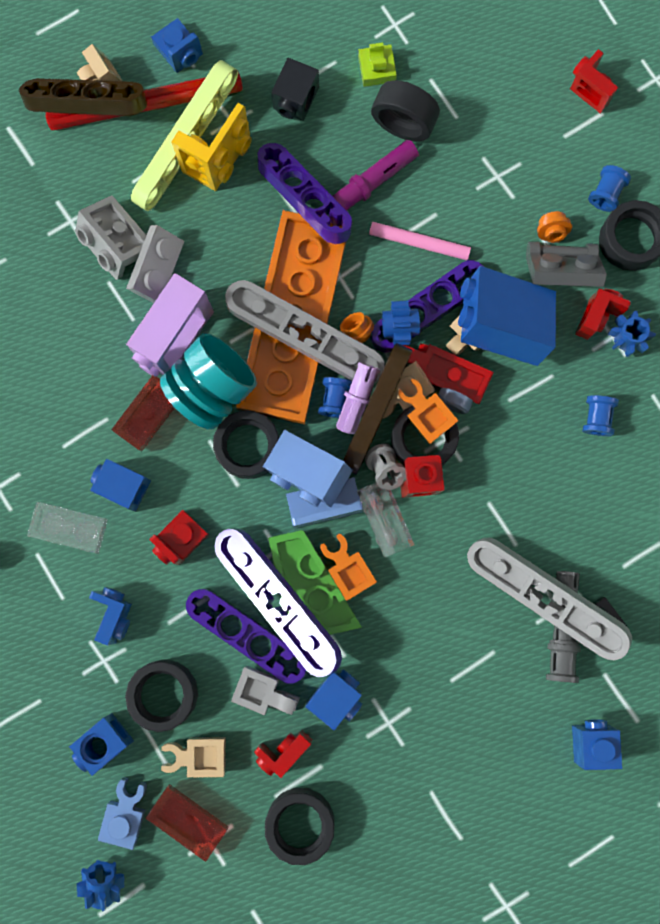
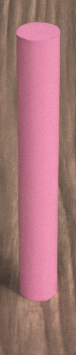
(419, 241)

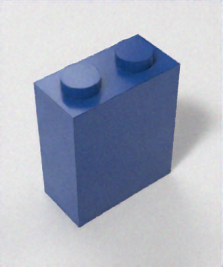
(508, 316)

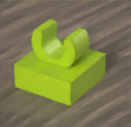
(377, 64)

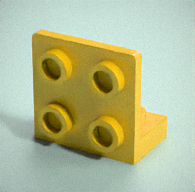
(214, 163)

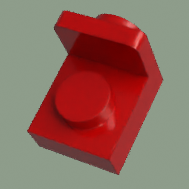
(592, 85)
(598, 310)
(423, 476)
(178, 539)
(290, 749)

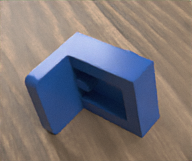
(114, 621)

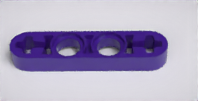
(307, 190)
(426, 303)
(244, 638)

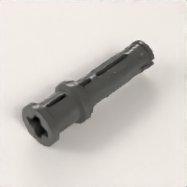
(564, 647)

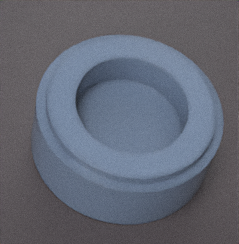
(455, 401)

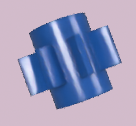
(400, 322)
(639, 328)
(100, 885)

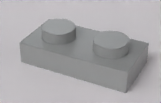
(155, 263)

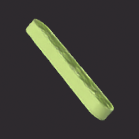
(192, 121)

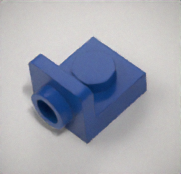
(178, 45)

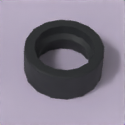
(405, 110)
(612, 249)
(223, 432)
(400, 448)
(134, 701)
(279, 847)

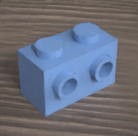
(308, 469)

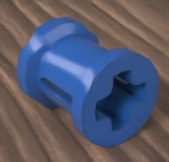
(609, 188)
(334, 396)
(600, 415)

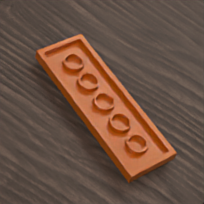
(305, 275)

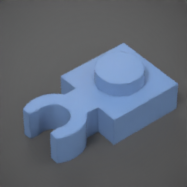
(123, 819)

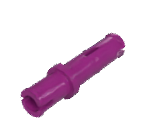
(362, 185)

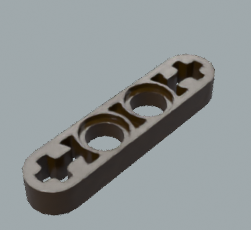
(82, 96)
(377, 406)

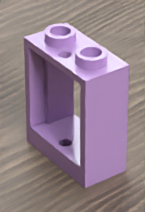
(170, 326)

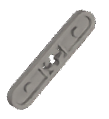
(274, 315)
(580, 617)

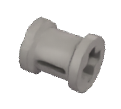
(381, 468)

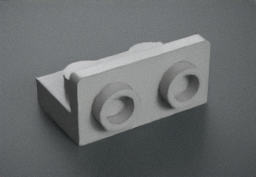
(110, 235)

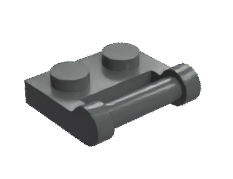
(565, 265)

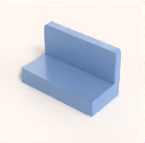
(306, 514)

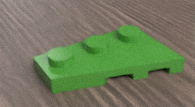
(311, 581)

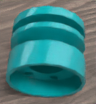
(208, 381)

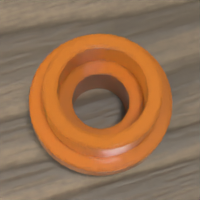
(554, 227)
(357, 326)

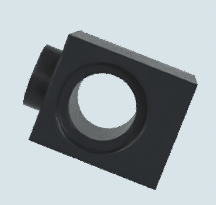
(295, 89)

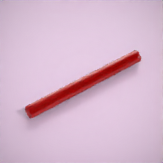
(156, 98)

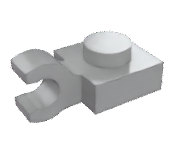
(258, 692)

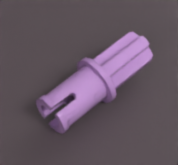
(357, 398)

